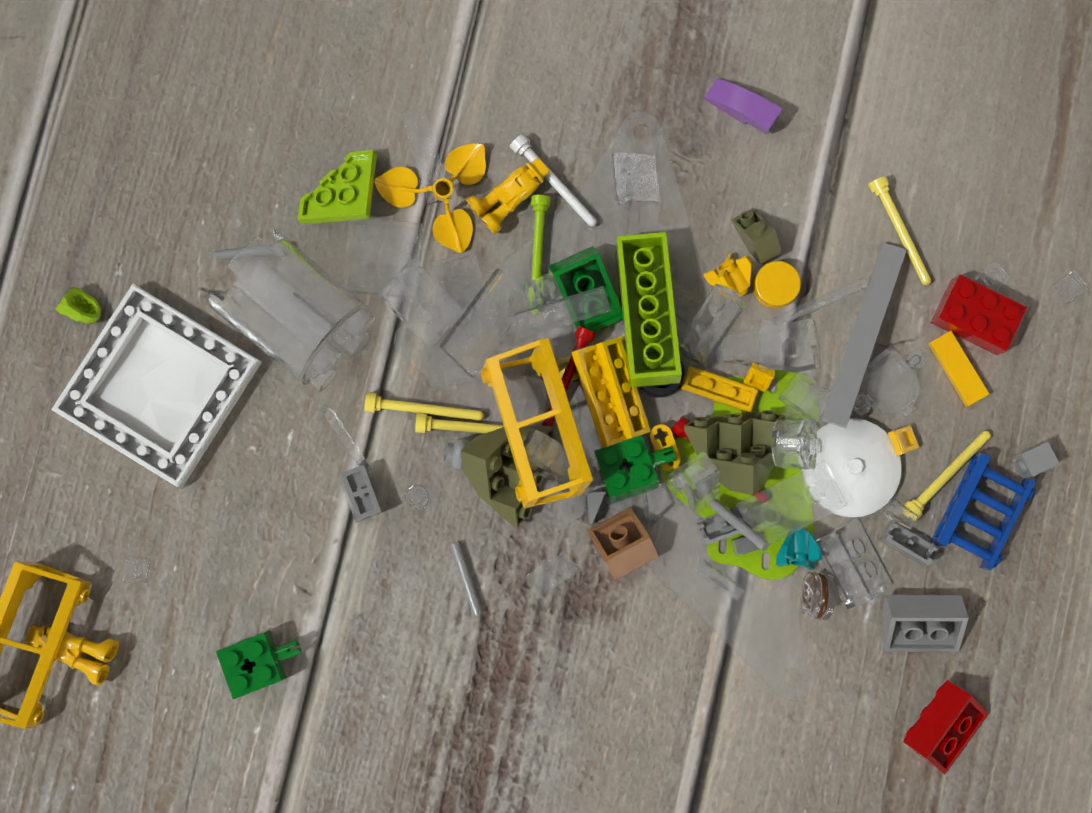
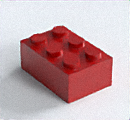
(978, 315)

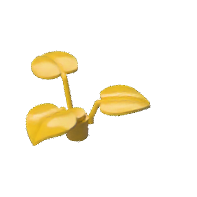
(465, 164)

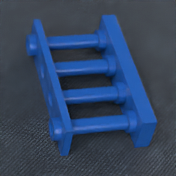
(958, 512)

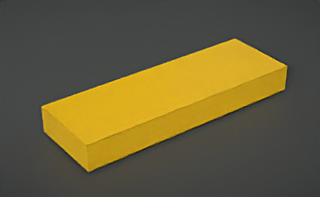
(958, 368)
(719, 389)

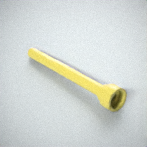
(880, 188)
(376, 403)
(426, 423)
(917, 505)

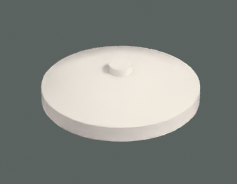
(861, 464)

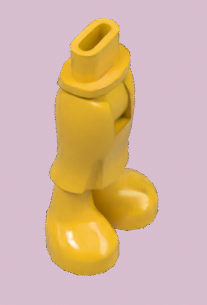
(509, 193)
(74, 649)

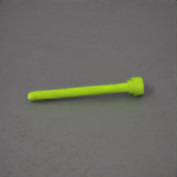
(540, 206)

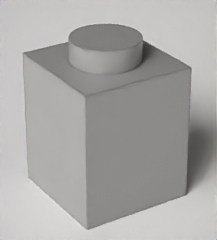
(1035, 460)

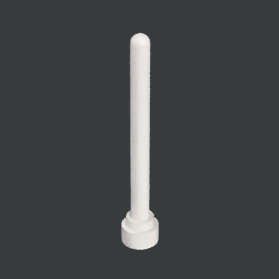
(523, 147)

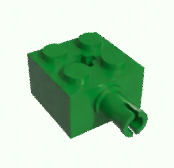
(642, 467)
(268, 666)

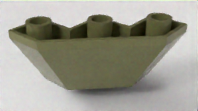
(737, 447)
(494, 475)

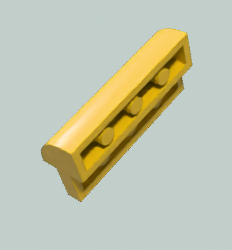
(611, 400)

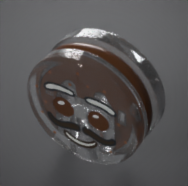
(818, 596)

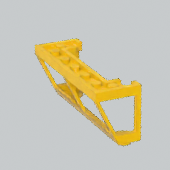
(545, 365)
(23, 577)

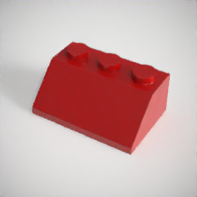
(945, 726)

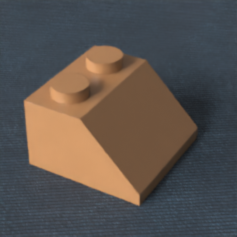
(622, 543)

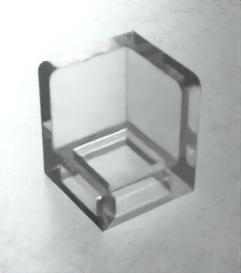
(558, 341)

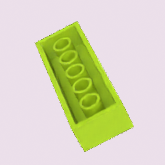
(648, 310)

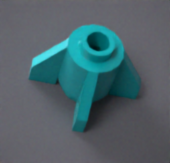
(799, 550)

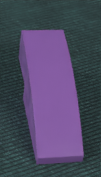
(743, 105)

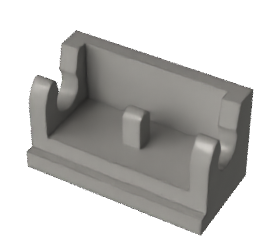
(359, 493)
(716, 528)
(908, 543)

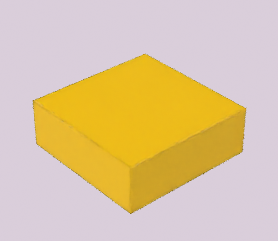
(758, 378)
(903, 440)

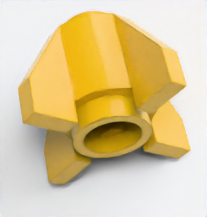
(732, 274)

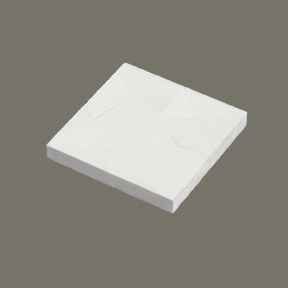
(156, 386)

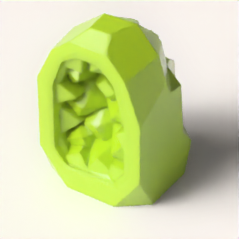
(79, 306)

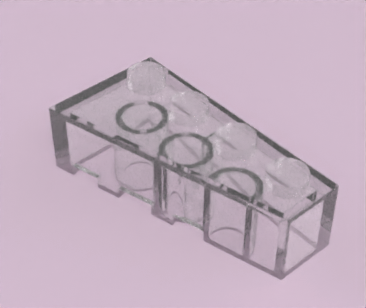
(696, 481)

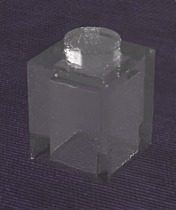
(541, 289)

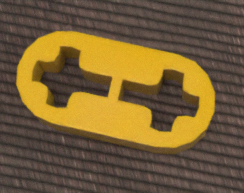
(669, 441)

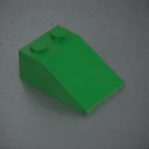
(582, 273)

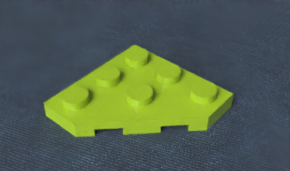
(342, 192)

